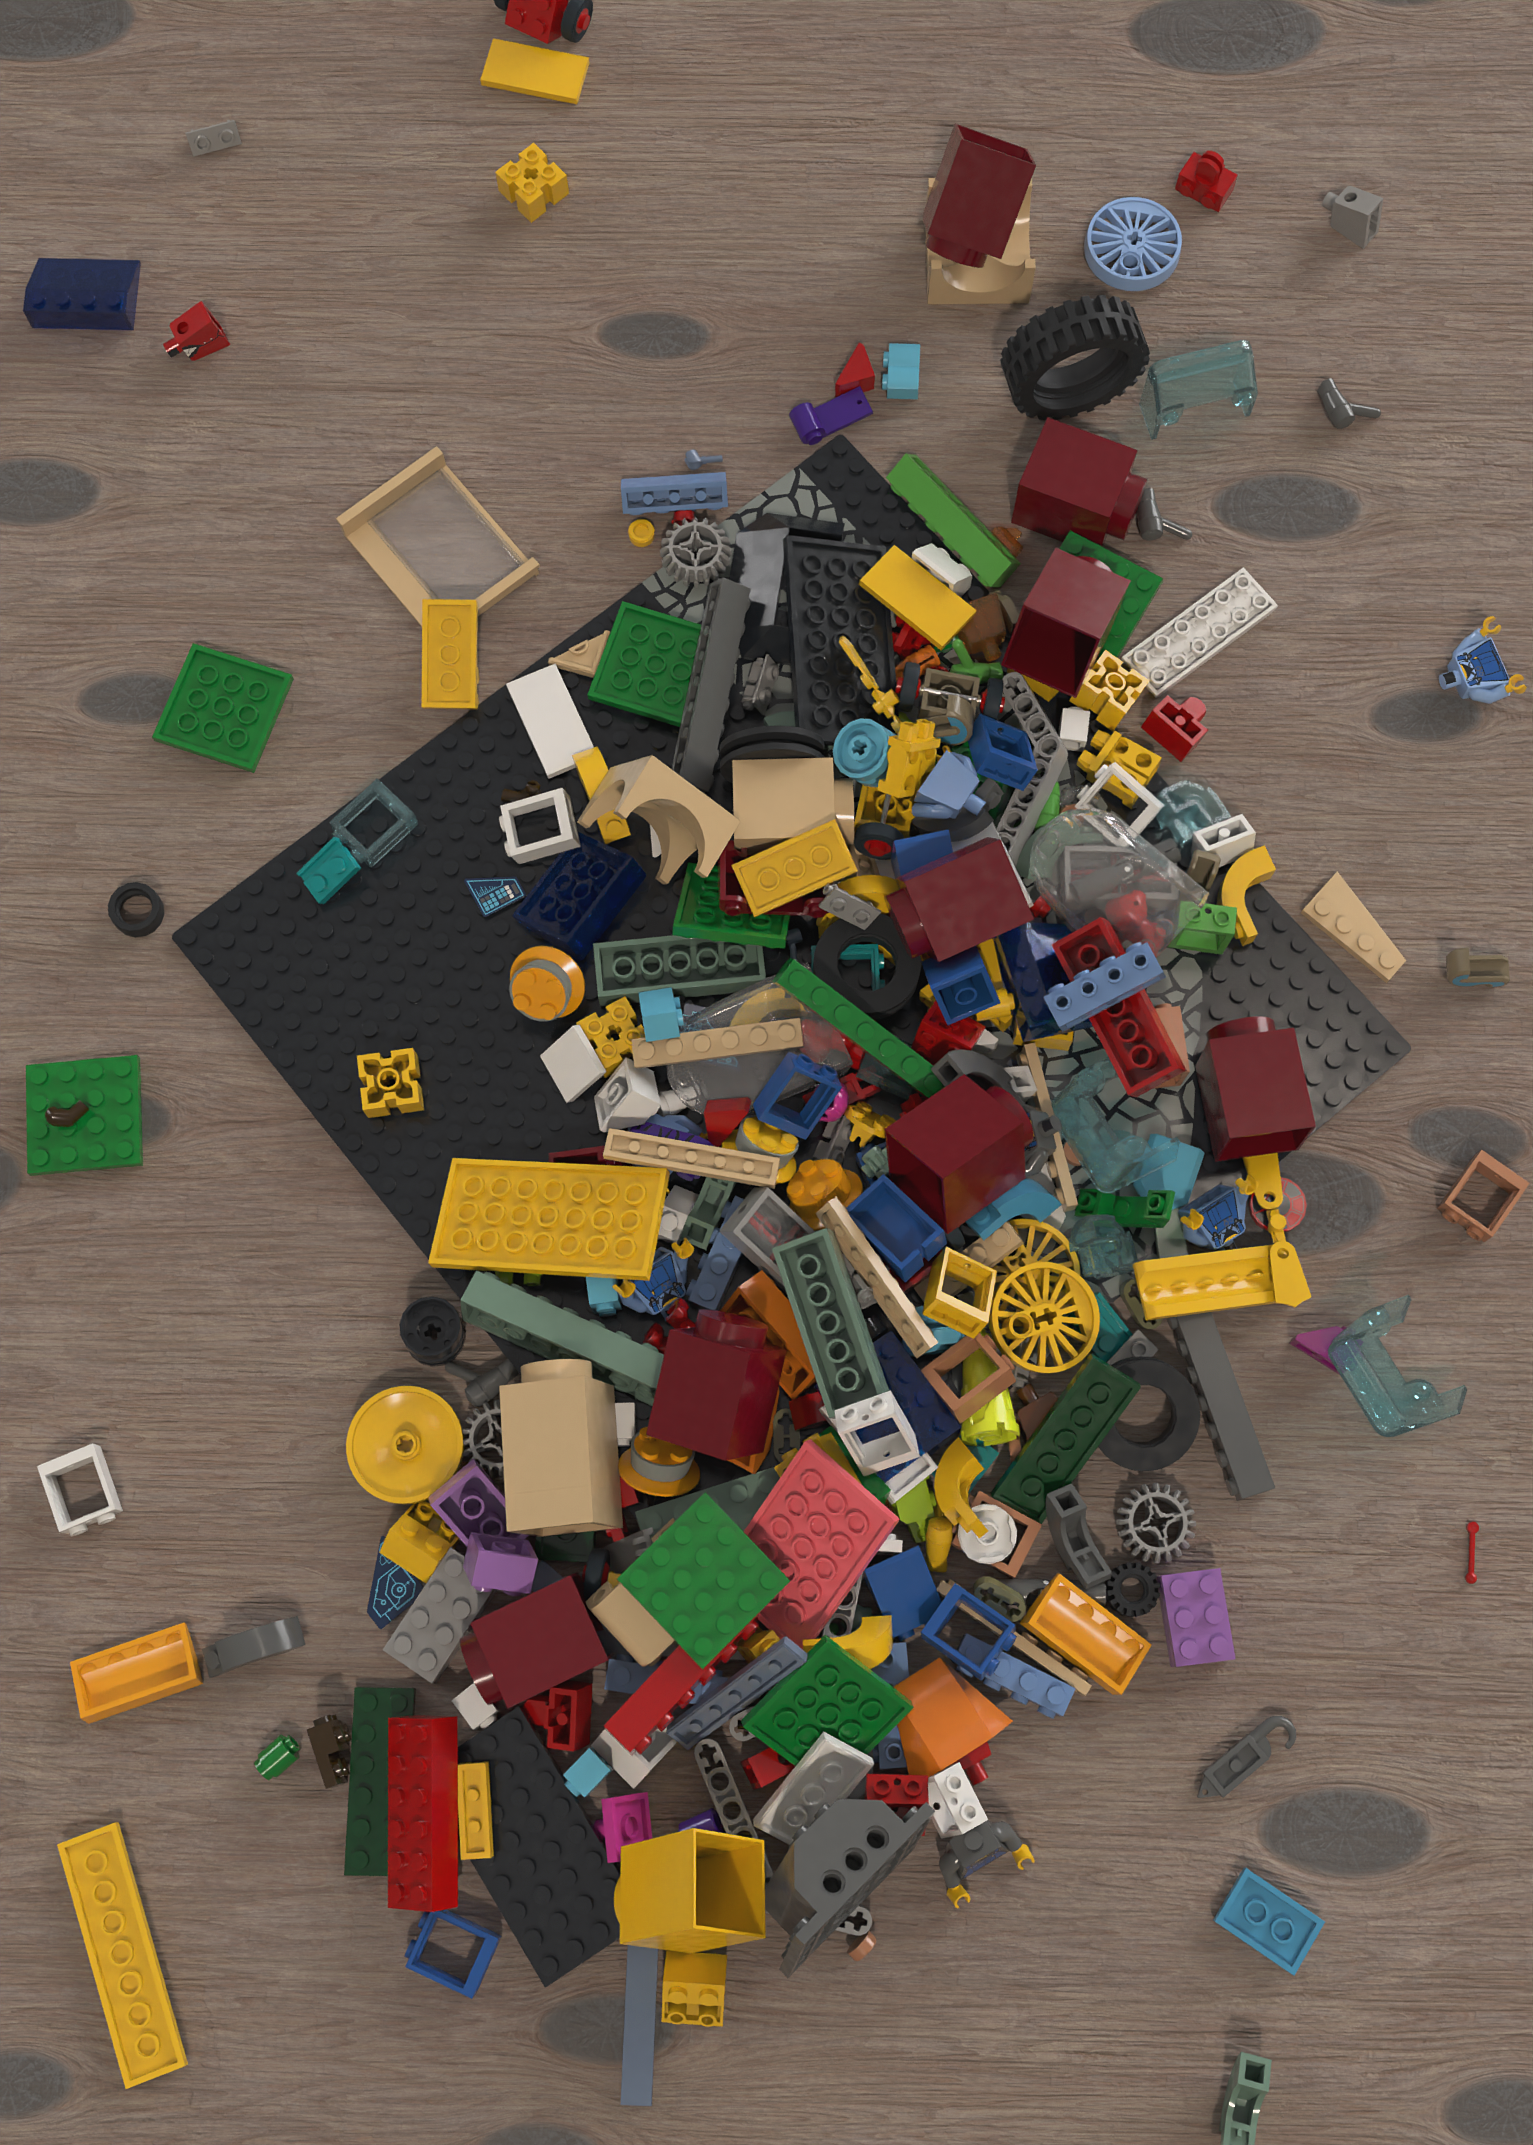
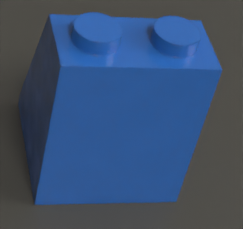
(919, 850)
(960, 985)
(904, 1590)

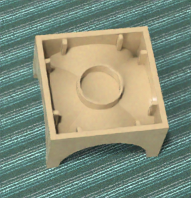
(998, 282)
(672, 806)

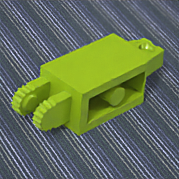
(916, 1510)

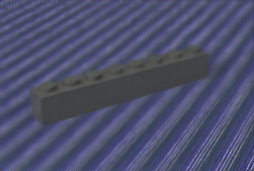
(711, 683)
(1223, 1405)

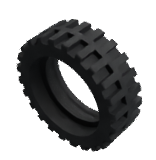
(1066, 332)

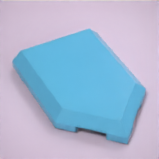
(1176, 1176)

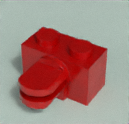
(1206, 180)
(1177, 725)
(564, 1714)

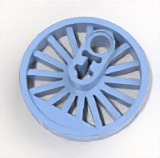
(1133, 244)

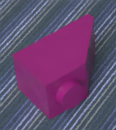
(1317, 1343)

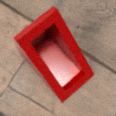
(856, 373)
(723, 1117)

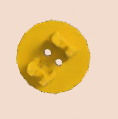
(866, 1122)

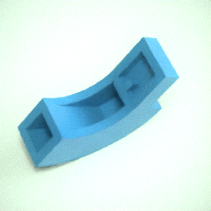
(1024, 1198)

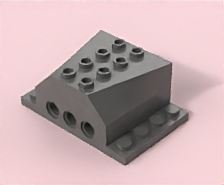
(836, 1869)

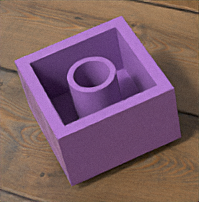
(500, 1564)

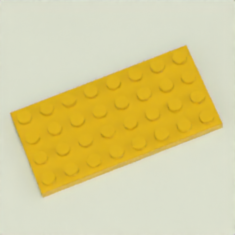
(550, 1218)

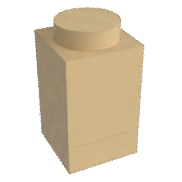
(560, 1450)

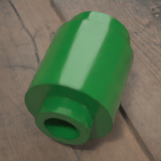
(277, 1757)

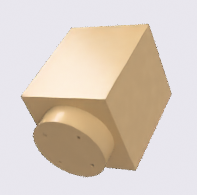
(787, 799)

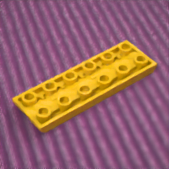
(1205, 1282)

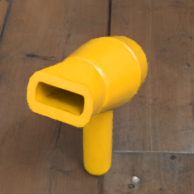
(938, 1541)

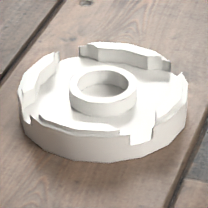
(996, 1542)

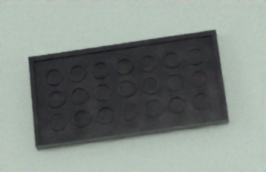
(822, 607)
(547, 1854)

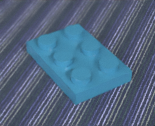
(1269, 1921)

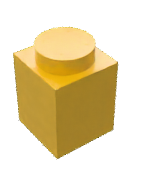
(691, 1891)

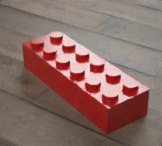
(1130, 1028)
(663, 1692)
(423, 1812)

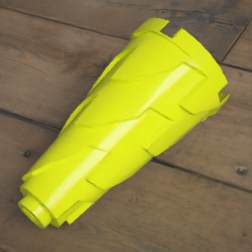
(994, 1421)

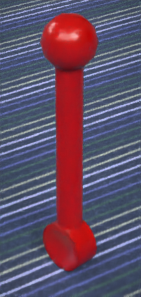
(1471, 1528)

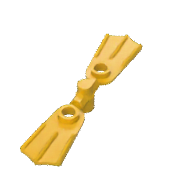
(884, 701)
(1287, 1274)

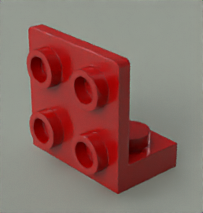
(937, 1038)

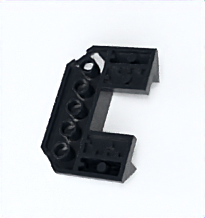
(760, 566)

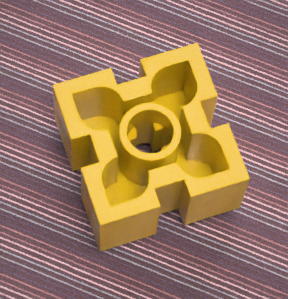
(532, 182)
(1110, 690)
(618, 1020)
(378, 1072)

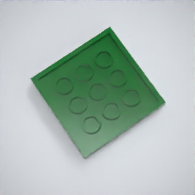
(1138, 595)
(647, 664)
(223, 708)
(702, 918)
(101, 1138)
(703, 1580)
(829, 1696)

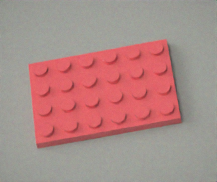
(821, 1536)

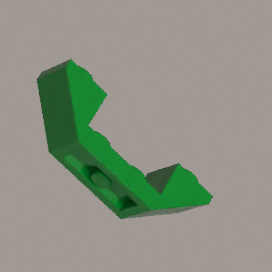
(1129, 1211)

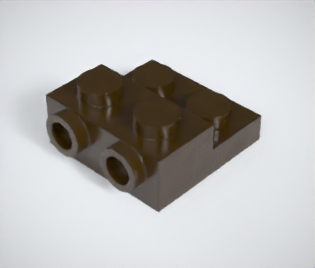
(327, 1741)

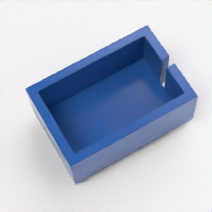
(896, 1227)

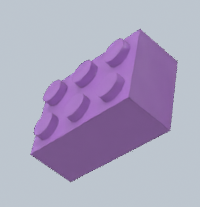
(472, 1504)
(1195, 1617)

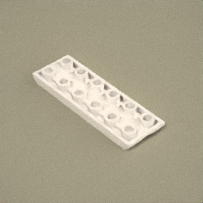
(1200, 632)

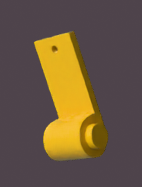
(1007, 1003)

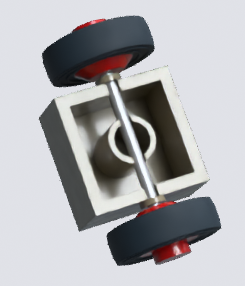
(939, 685)

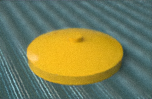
(404, 1444)

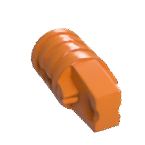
(918, 657)

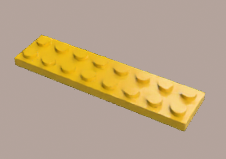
(122, 1955)

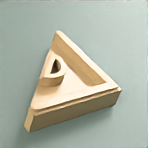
(583, 657)

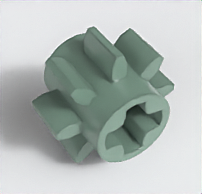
(875, 1162)

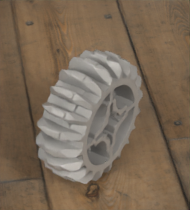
(716, 553)
(486, 1444)
(1159, 1536)

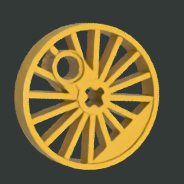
(1023, 1257)
(1083, 1304)

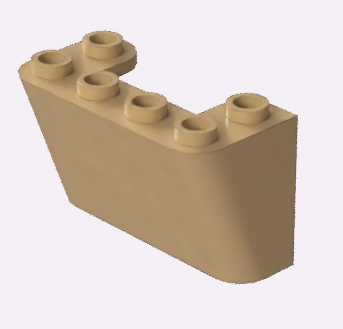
(630, 1621)

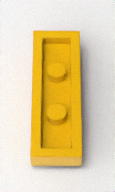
(475, 1811)

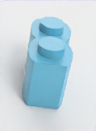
(903, 371)

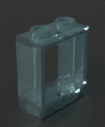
(406, 823)

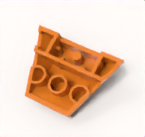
(946, 1718)

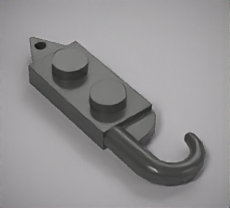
(1243, 1758)

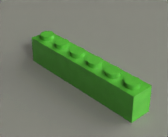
(953, 521)

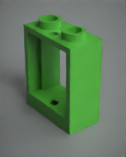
(1208, 931)

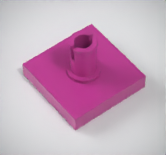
(624, 1822)

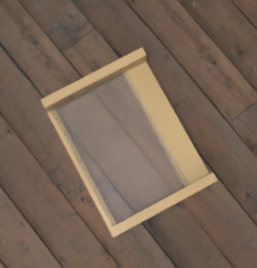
(434, 539)

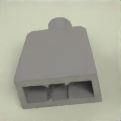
(1355, 214)

